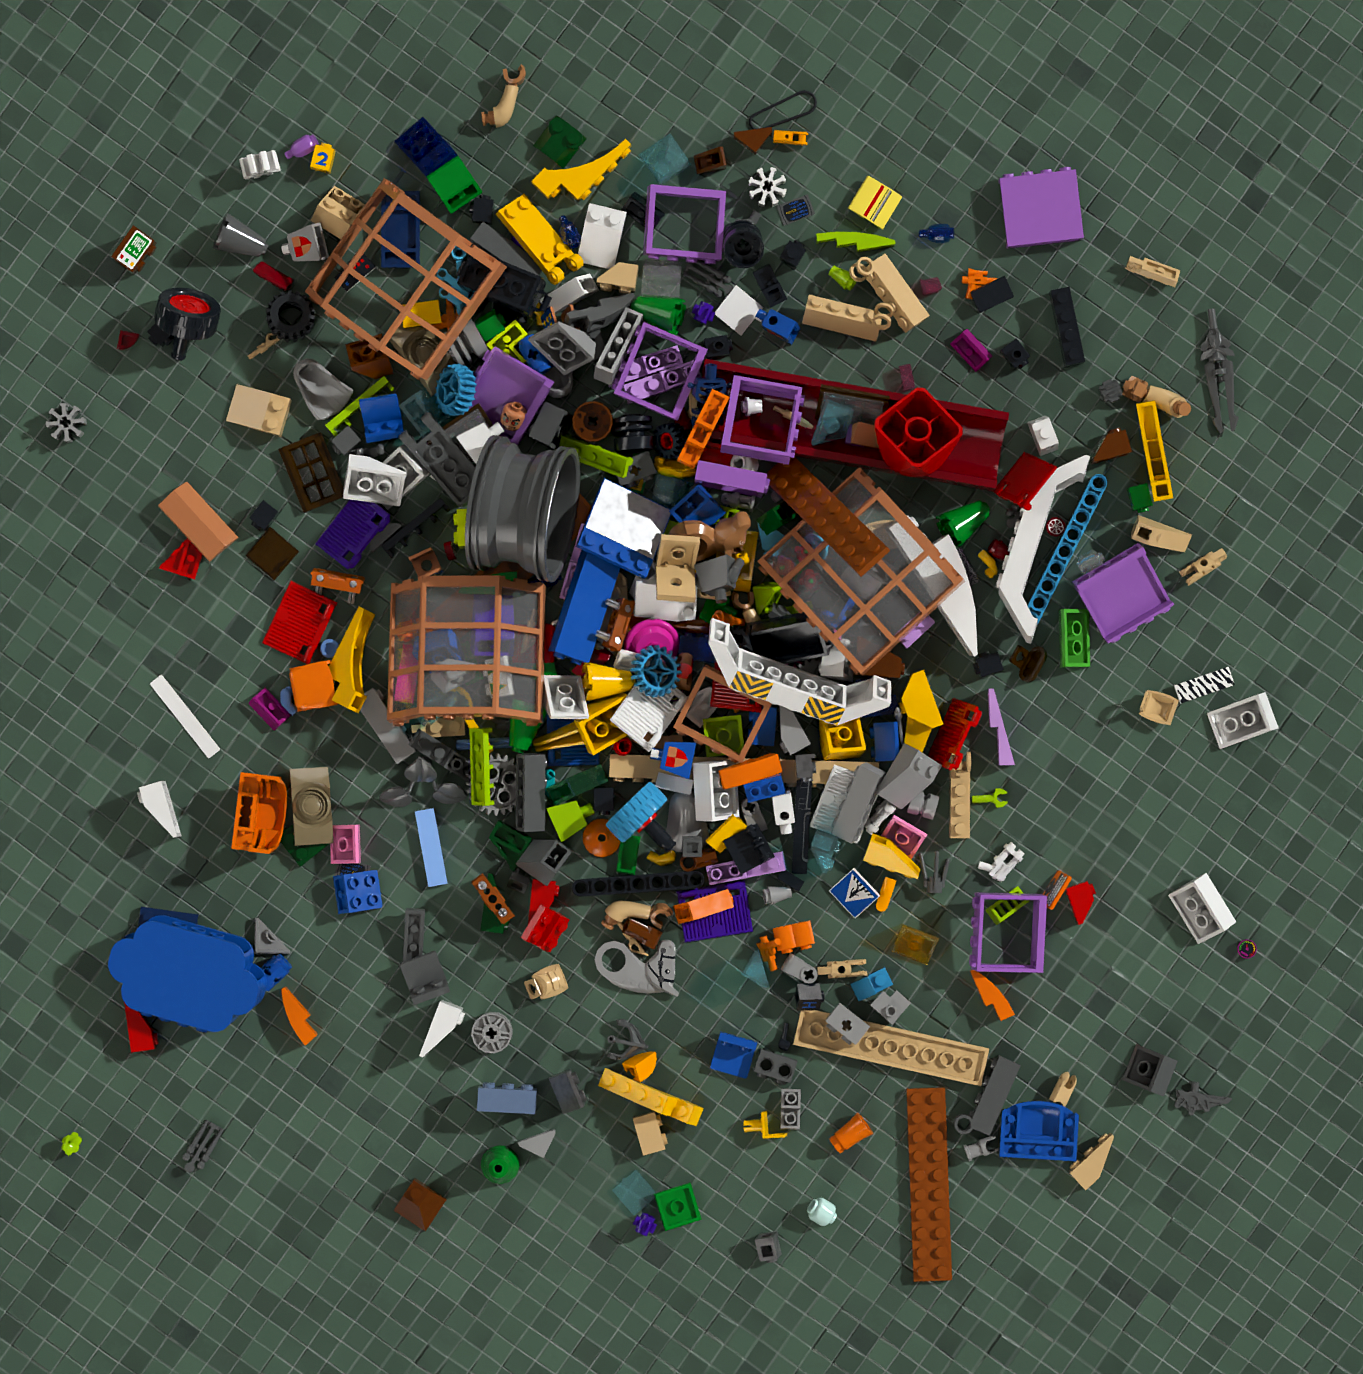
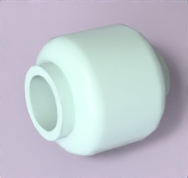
(821, 1211)

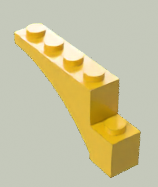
(582, 178)
(1154, 451)
(347, 662)
(651, 1097)

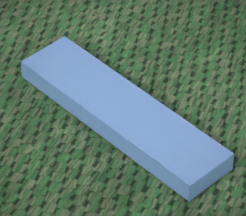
(431, 847)

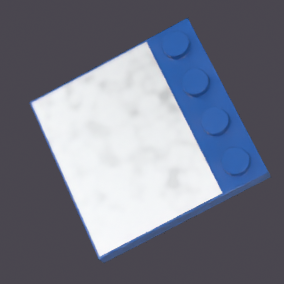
(624, 528)

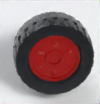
(187, 316)

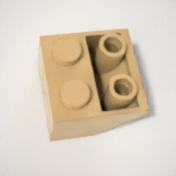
(337, 212)
(619, 277)

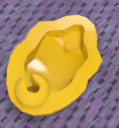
(673, 468)

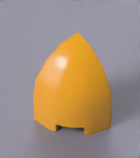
(641, 1065)

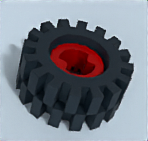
(676, 436)

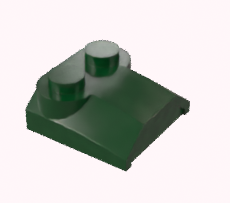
(560, 141)

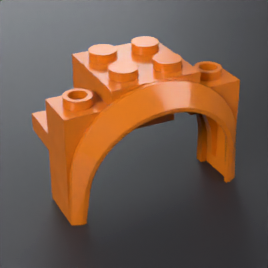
(259, 813)

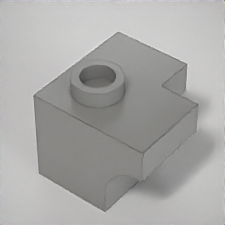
(890, 1006)

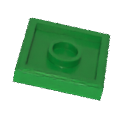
(677, 1206)

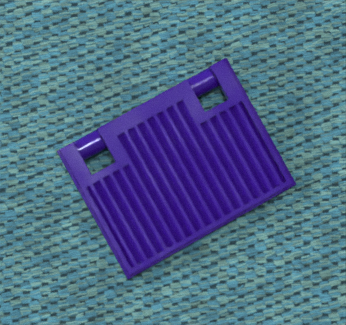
(352, 531)
(724, 923)

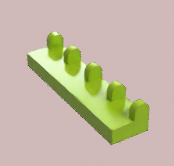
(355, 406)
(598, 457)
(480, 766)

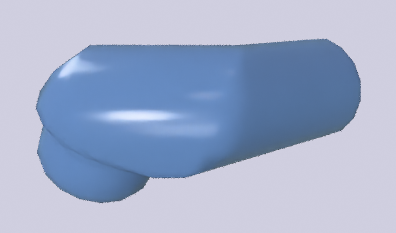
(285, 699)

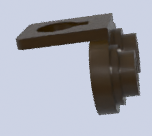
(1031, 662)

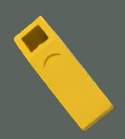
(886, 854)

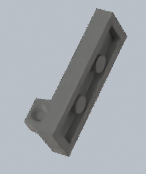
(413, 933)

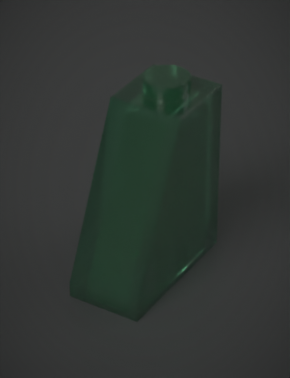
(577, 784)

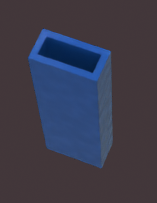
(583, 608)

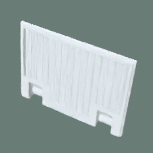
(647, 714)
(831, 799)

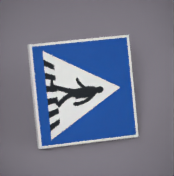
(854, 893)

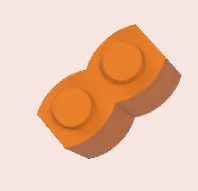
(794, 936)

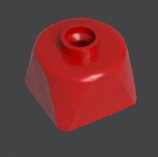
(916, 434)

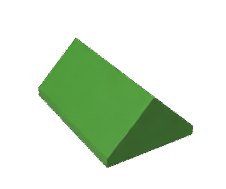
(1074, 638)

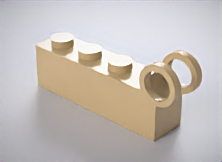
(892, 290)
(846, 317)
(959, 799)

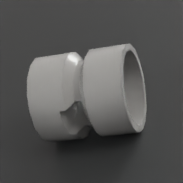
(923, 804)

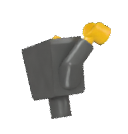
(719, 575)

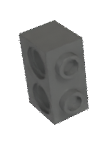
(776, 1062)

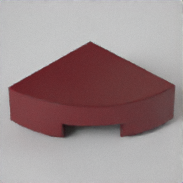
(127, 340)

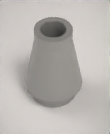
(776, 894)

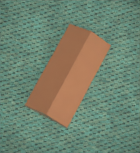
(197, 521)

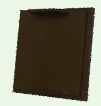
(272, 553)

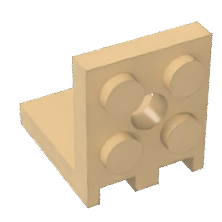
(676, 568)

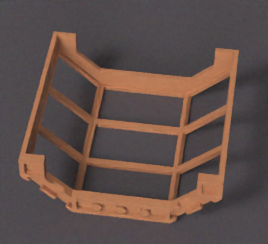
(455, 239)

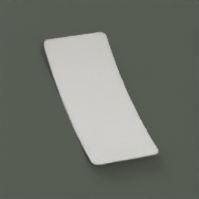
(674, 783)

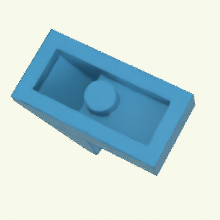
(871, 984)

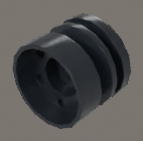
(745, 254)
(633, 434)

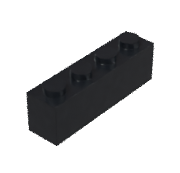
(1067, 327)

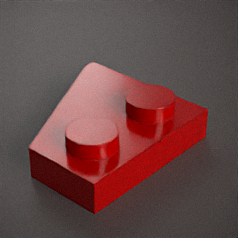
(184, 560)

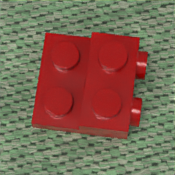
(545, 928)

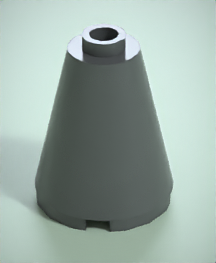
(238, 238)

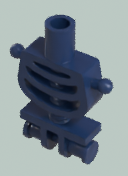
(709, 382)

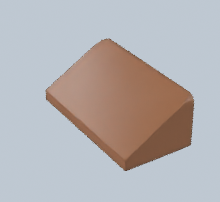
(864, 435)

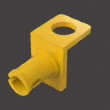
(761, 1125)

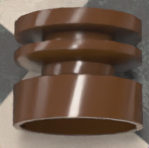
(592, 432)

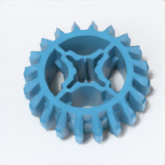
(455, 389)
(654, 678)

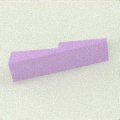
(995, 720)

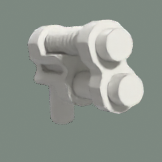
(879, 816)
(998, 868)

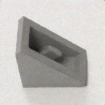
(538, 1143)

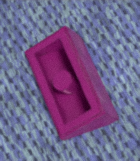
(971, 350)
(269, 709)

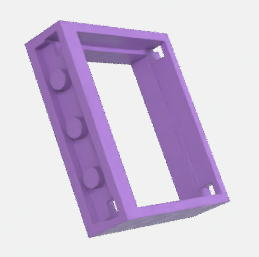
(673, 255)
(632, 351)
(766, 388)
(731, 479)
(1038, 933)

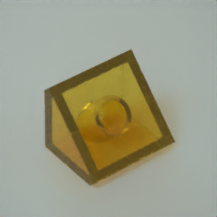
(914, 944)

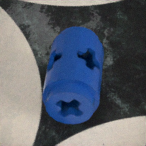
(541, 363)
(277, 968)

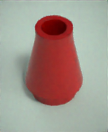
(622, 746)

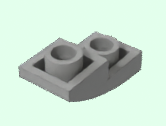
(790, 1109)

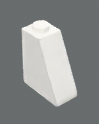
(572, 292)

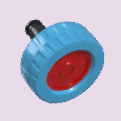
(639, 815)

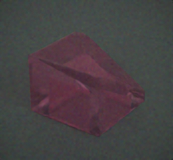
(930, 286)

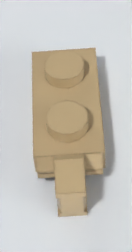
(1153, 270)
(443, 728)

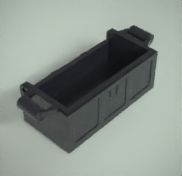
(514, 289)
(785, 639)

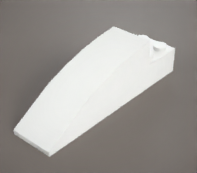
(959, 606)

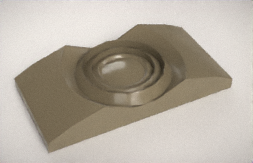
(416, 346)
(311, 806)

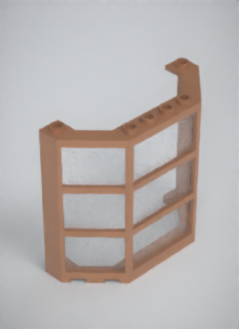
(871, 611)
(466, 649)

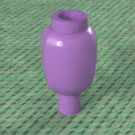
(302, 146)

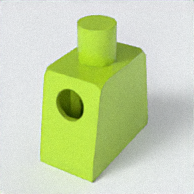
(569, 818)

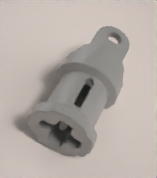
(736, 501)
(979, 1148)

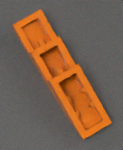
(703, 429)

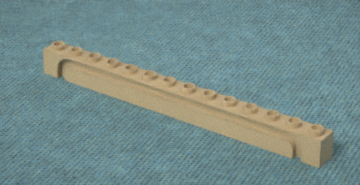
(643, 767)

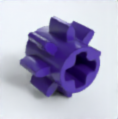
(703, 312)
(645, 1224)

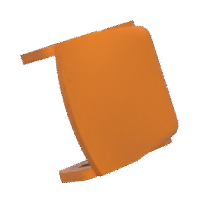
(312, 686)

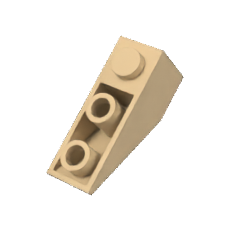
(1159, 535)
(1090, 1167)

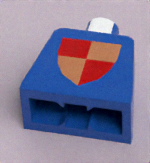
(784, 329)
(675, 757)

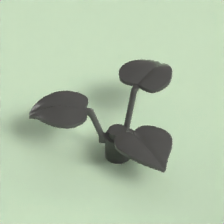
(422, 771)

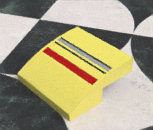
(875, 202)

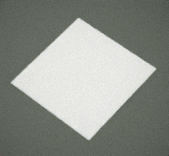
(738, 310)

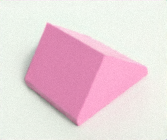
(904, 835)
(345, 844)

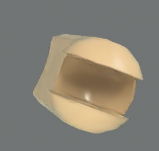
(1063, 1091)

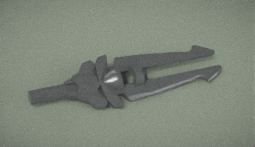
(1216, 349)

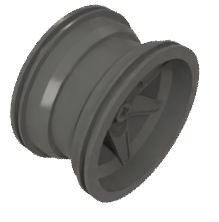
(522, 508)

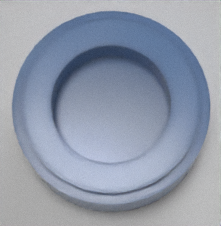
(328, 648)

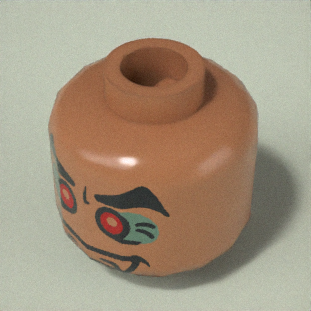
(513, 416)

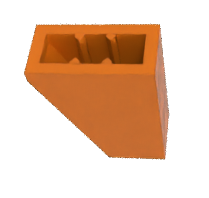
(703, 906)

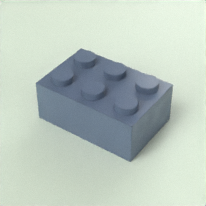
(507, 1098)

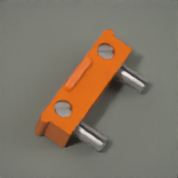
(338, 581)

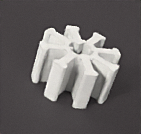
(260, 164)
(760, 184)

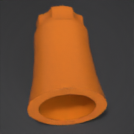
(851, 1133)

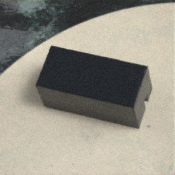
(791, 880)

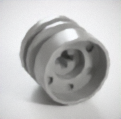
(467, 343)
(500, 1024)

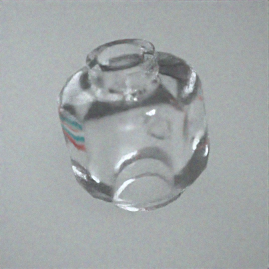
(1089, 561)

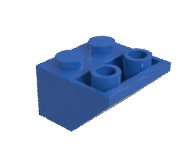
(698, 506)

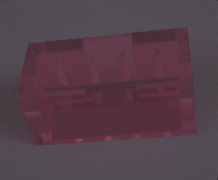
(907, 377)

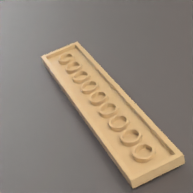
(896, 1048)

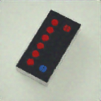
(363, 266)

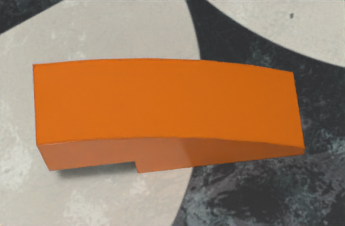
(750, 770)
(991, 995)
(297, 1016)

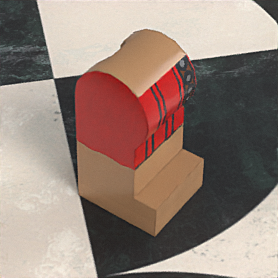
(686, 667)

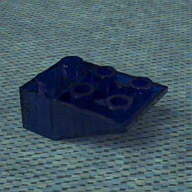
(425, 147)

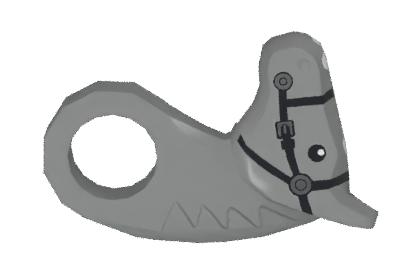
(650, 977)

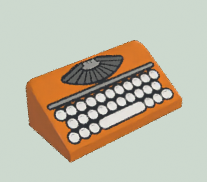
(1056, 888)

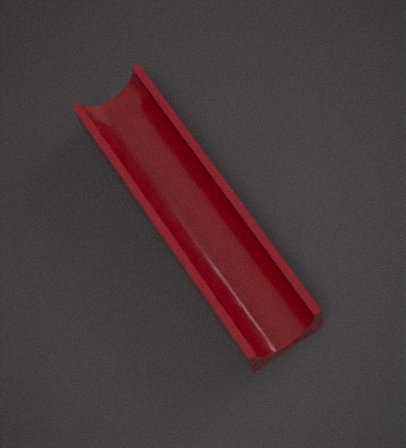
(969, 465)

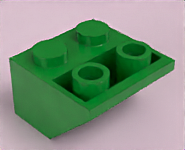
(454, 184)

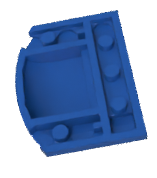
(1039, 1131)

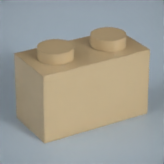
(649, 1132)

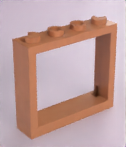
(702, 739)

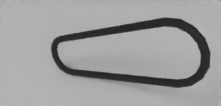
(777, 103)

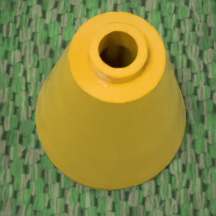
(605, 681)

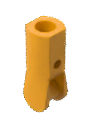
(786, 137)
(885, 894)

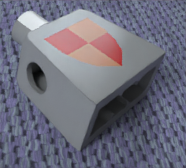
(306, 244)

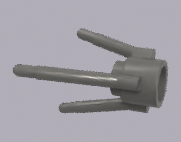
(934, 884)

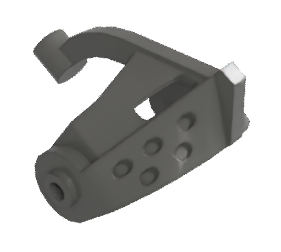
(636, 1044)

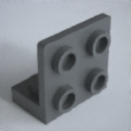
(424, 977)

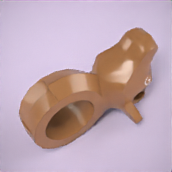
(725, 537)

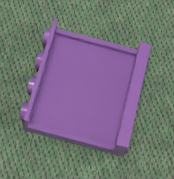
(1041, 208)
(508, 380)
(1123, 593)

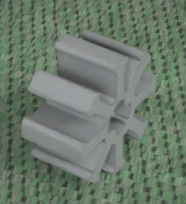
(61, 428)

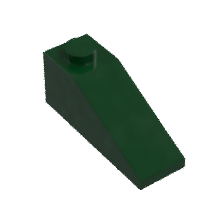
(776, 518)
(489, 920)

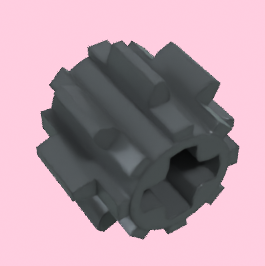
(1110, 391)

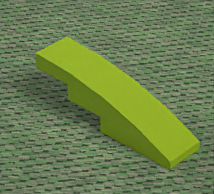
(863, 241)

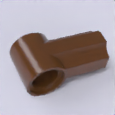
(708, 858)
(645, 934)

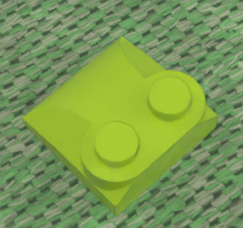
(725, 731)

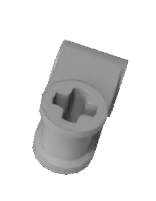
(754, 816)
(796, 967)

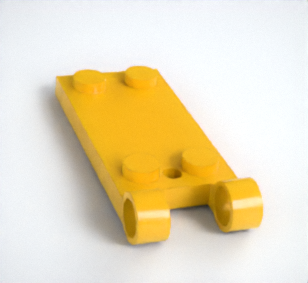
(538, 238)

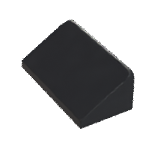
(636, 209)
(991, 294)

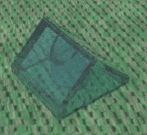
(832, 422)
(754, 969)

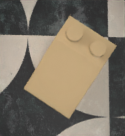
(259, 410)

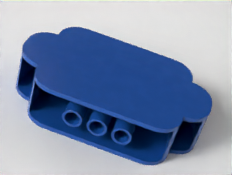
(187, 973)

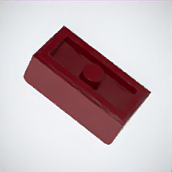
(273, 276)

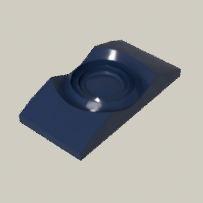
(402, 231)

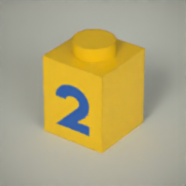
(323, 158)

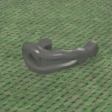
(372, 452)

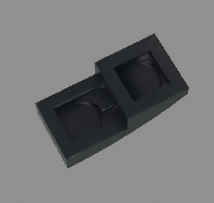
(769, 285)

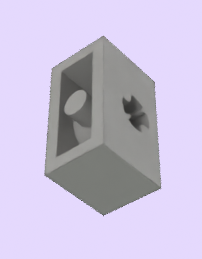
(857, 1029)

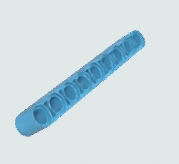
(1070, 544)

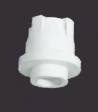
(751, 406)

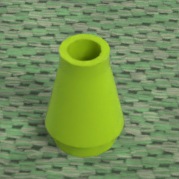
(842, 277)

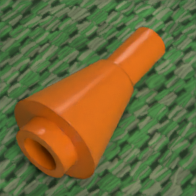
(727, 618)

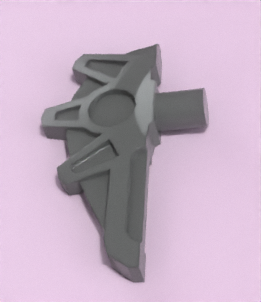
(1195, 1100)

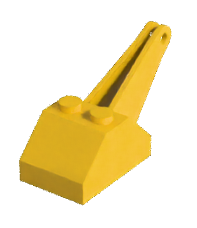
(920, 710)
(594, 732)

